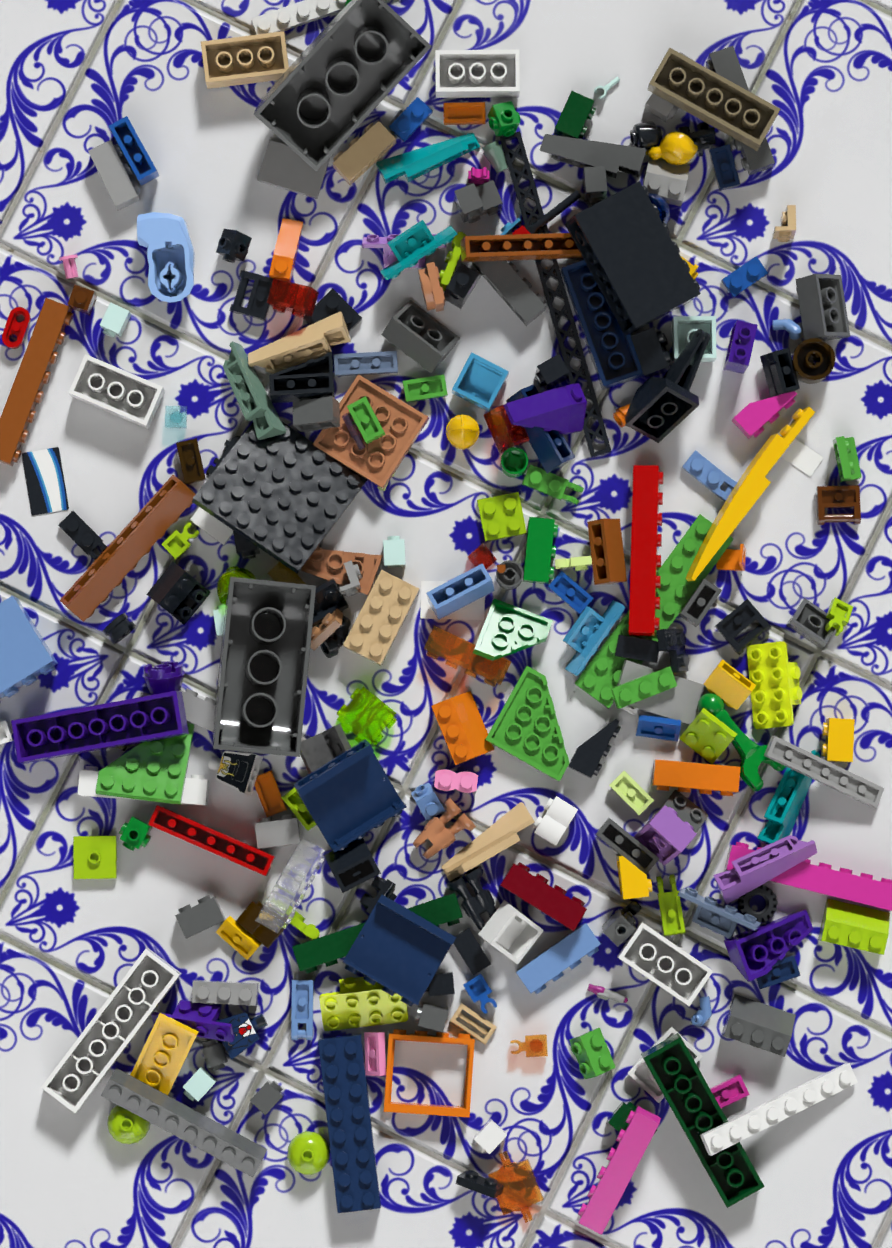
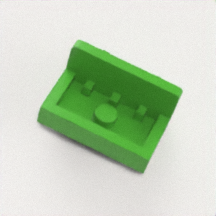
(592, 1053)

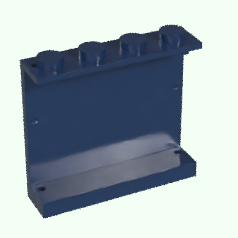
(349, 796)
(398, 951)

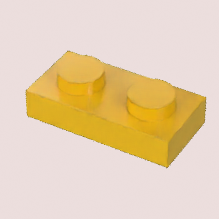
(238, 938)

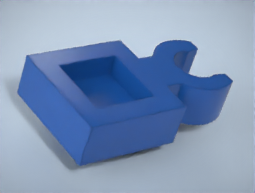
(478, 990)

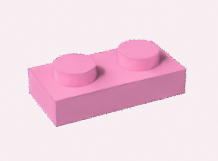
(375, 1053)

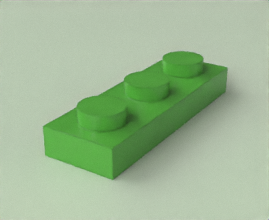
(643, 687)

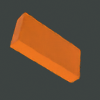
(464, 113)
(269, 794)

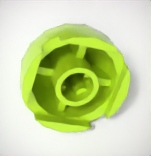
(126, 1126)
(308, 1153)

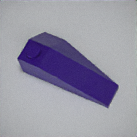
(554, 409)
(761, 949)

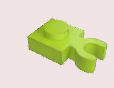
(178, 543)
(839, 615)

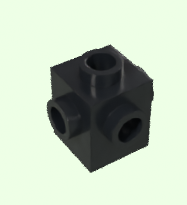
(233, 245)

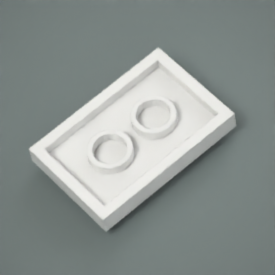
(642, 1074)

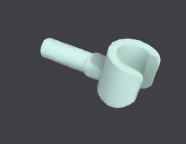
(607, 87)

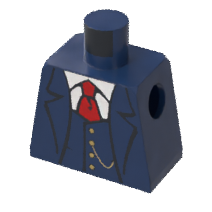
(244, 1032)

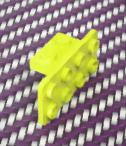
(775, 683)
(360, 1006)

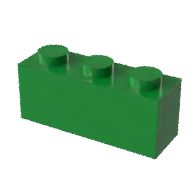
(540, 550)

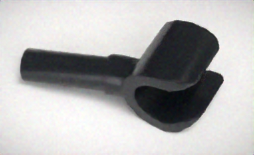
(633, 907)

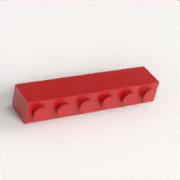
(211, 840)

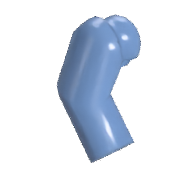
(788, 325)

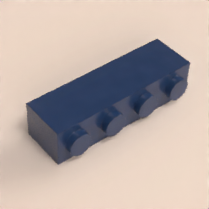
(548, 445)

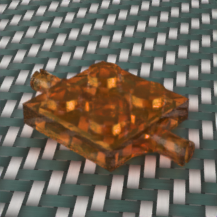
(519, 1184)

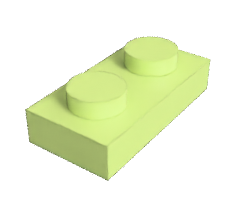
(631, 792)

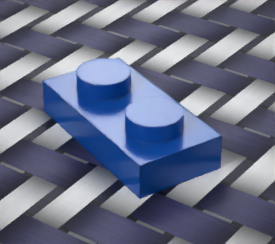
(410, 119)
(744, 276)
(570, 592)
(658, 728)

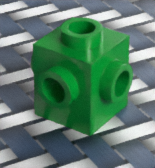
(504, 119)
(143, 834)

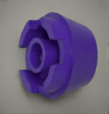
(164, 677)

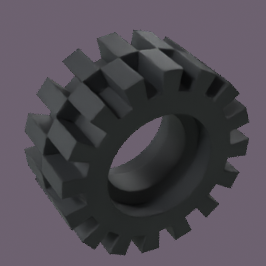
(767, 912)

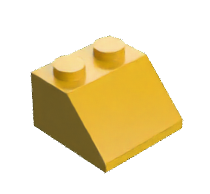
(632, 880)

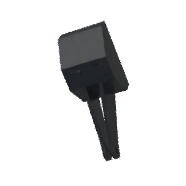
(667, 401)

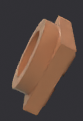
(431, 289)

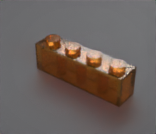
(460, 653)

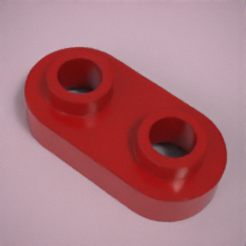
(16, 328)

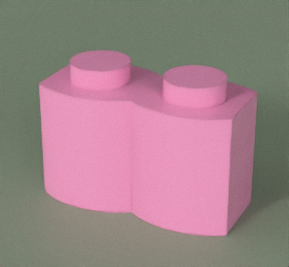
(463, 781)

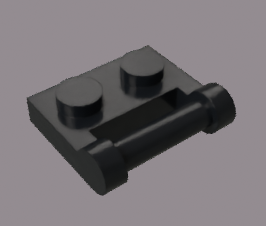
(257, 304)
(738, 621)

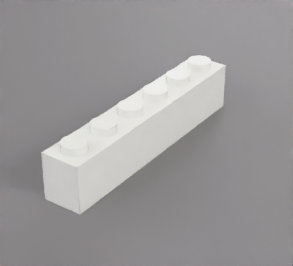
(194, 791)

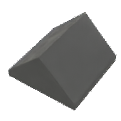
(810, 623)

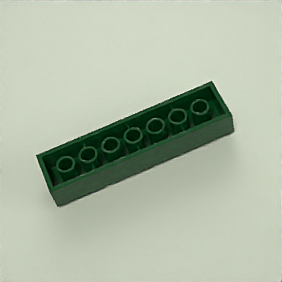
(699, 1113)

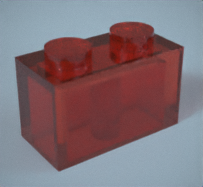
(292, 297)
(502, 431)

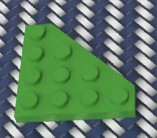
(530, 726)
(149, 771)

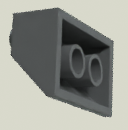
(822, 307)
(420, 336)
(759, 1025)

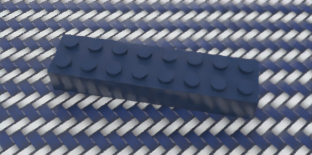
(349, 1123)

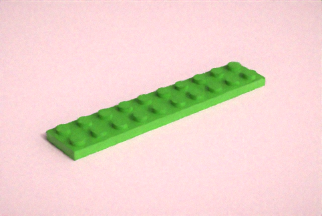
(674, 594)

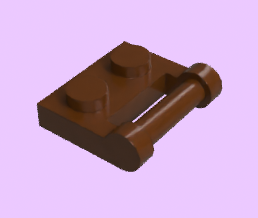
(838, 498)

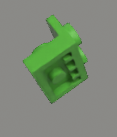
(846, 458)

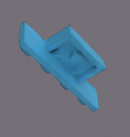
(589, 633)

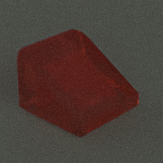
(482, 556)

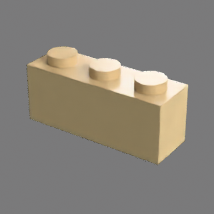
(363, 152)

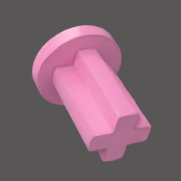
(69, 266)

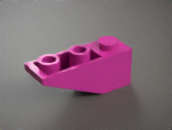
(757, 414)

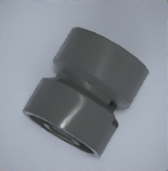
(511, 577)

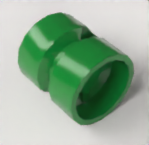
(514, 462)

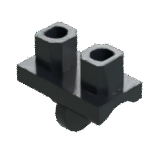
(702, 137)
(384, 888)

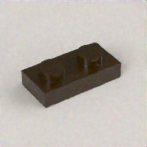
(191, 461)

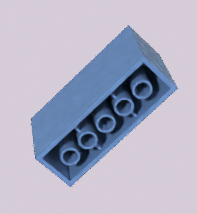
(22, 649)

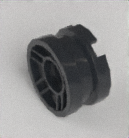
(119, 628)

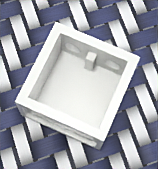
(511, 932)

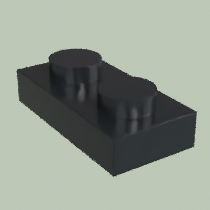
(486, 1186)

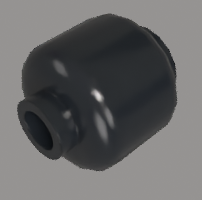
(645, 135)

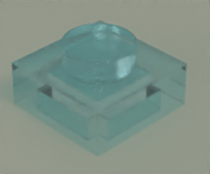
(176, 417)

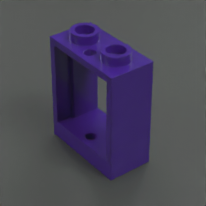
(740, 347)

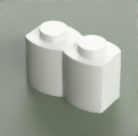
(555, 820)

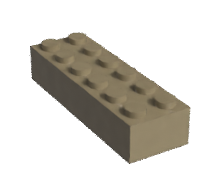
(713, 99)

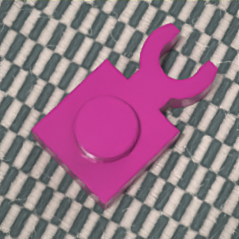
(478, 176)

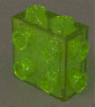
(366, 716)

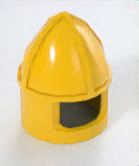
(462, 431)

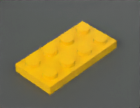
(164, 1053)

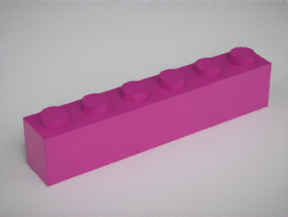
(619, 1169)

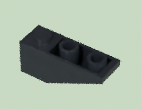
(589, 754)

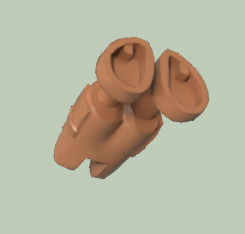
(440, 835)

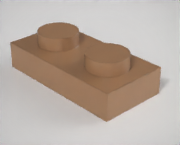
(329, 625)

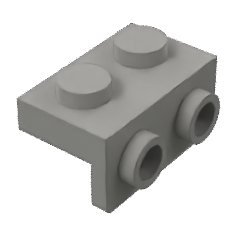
(353, 574)

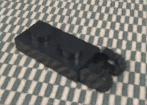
(82, 534)

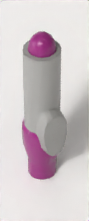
(606, 994)

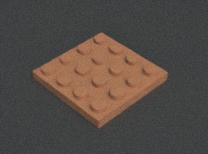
(382, 456)

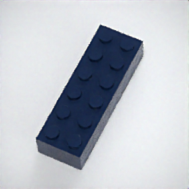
(607, 345)

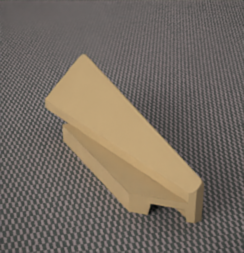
(301, 345)

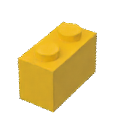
(729, 685)
(838, 740)

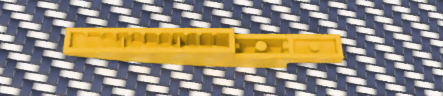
(747, 491)

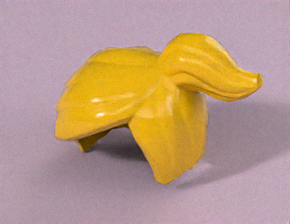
(674, 148)

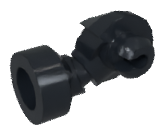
(332, 644)

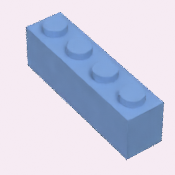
(557, 958)

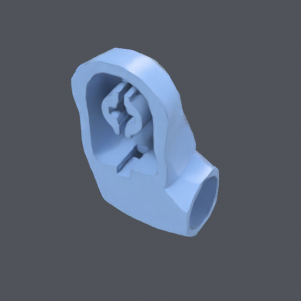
(168, 254)

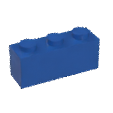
(133, 150)

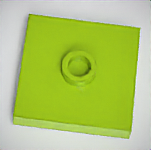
(95, 857)

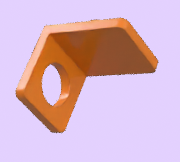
(733, 559)

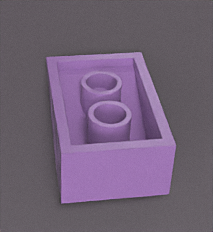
(665, 834)

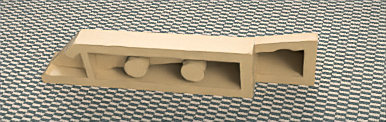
(490, 842)

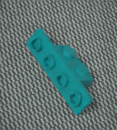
(414, 245)

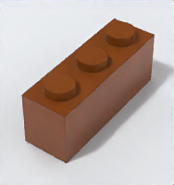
(607, 551)

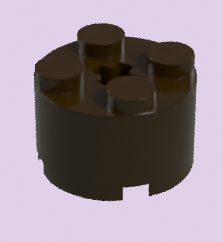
(819, 351)

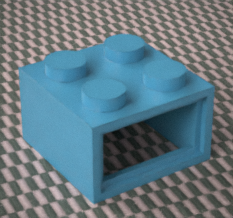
(480, 382)

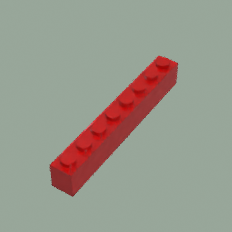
(644, 550)

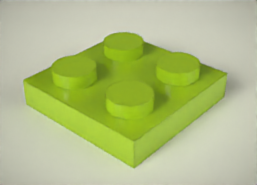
(501, 516)
(708, 736)

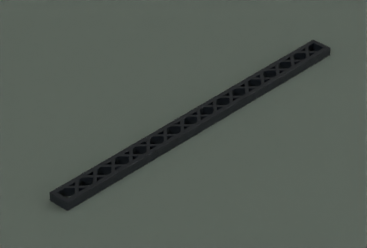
(518, 191)

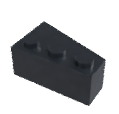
(303, 381)

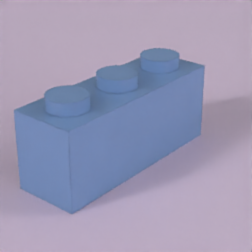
(460, 591)

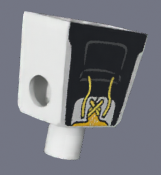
(237, 770)

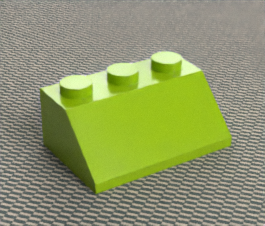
(855, 926)

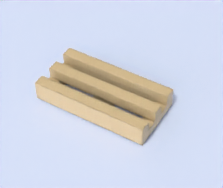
(488, 1033)

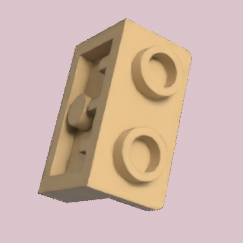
(788, 225)

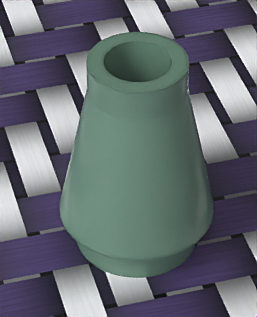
(495, 155)

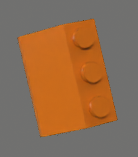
(462, 727)

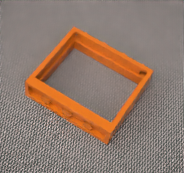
(429, 1109)

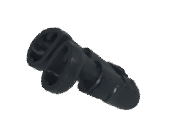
(477, 904)

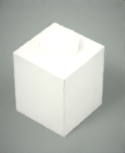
(489, 1137)

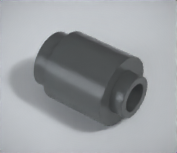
(214, 1054)

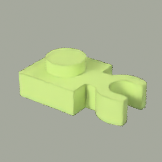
(578, 563)

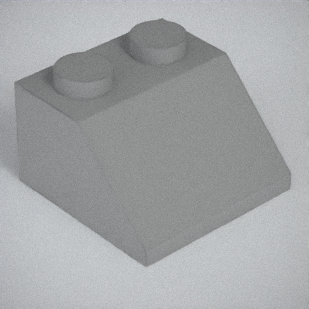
(667, 180)

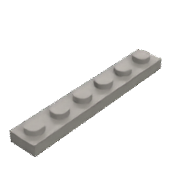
(824, 771)

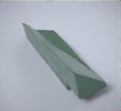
(251, 394)

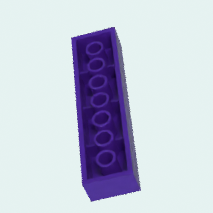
(100, 727)

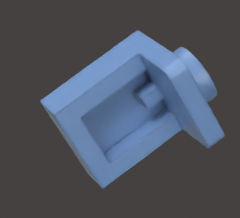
(427, 801)

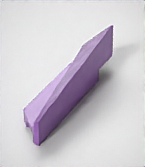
(762, 866)

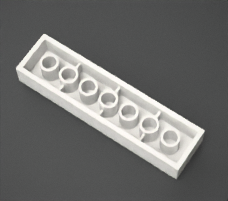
(111, 1030)

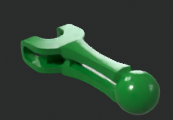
(748, 751)

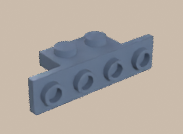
(715, 916)

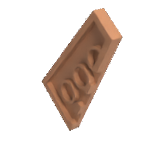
(329, 565)

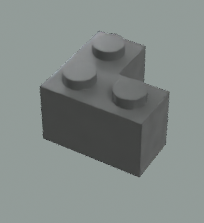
(477, 201)

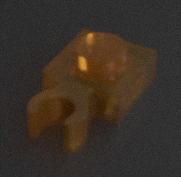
(534, 1045)

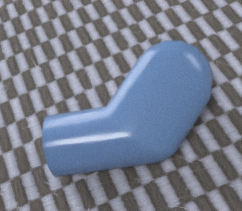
(703, 1013)

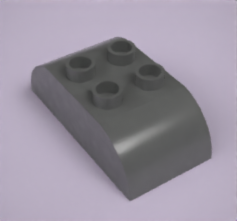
(340, 79)
(263, 667)

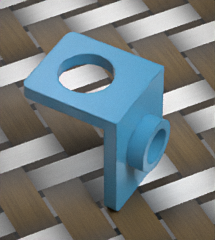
(508, 228)

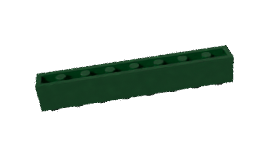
(337, 944)

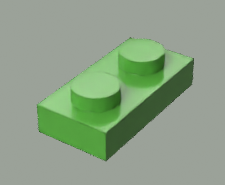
(425, 388)
(366, 420)

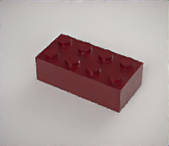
(544, 897)

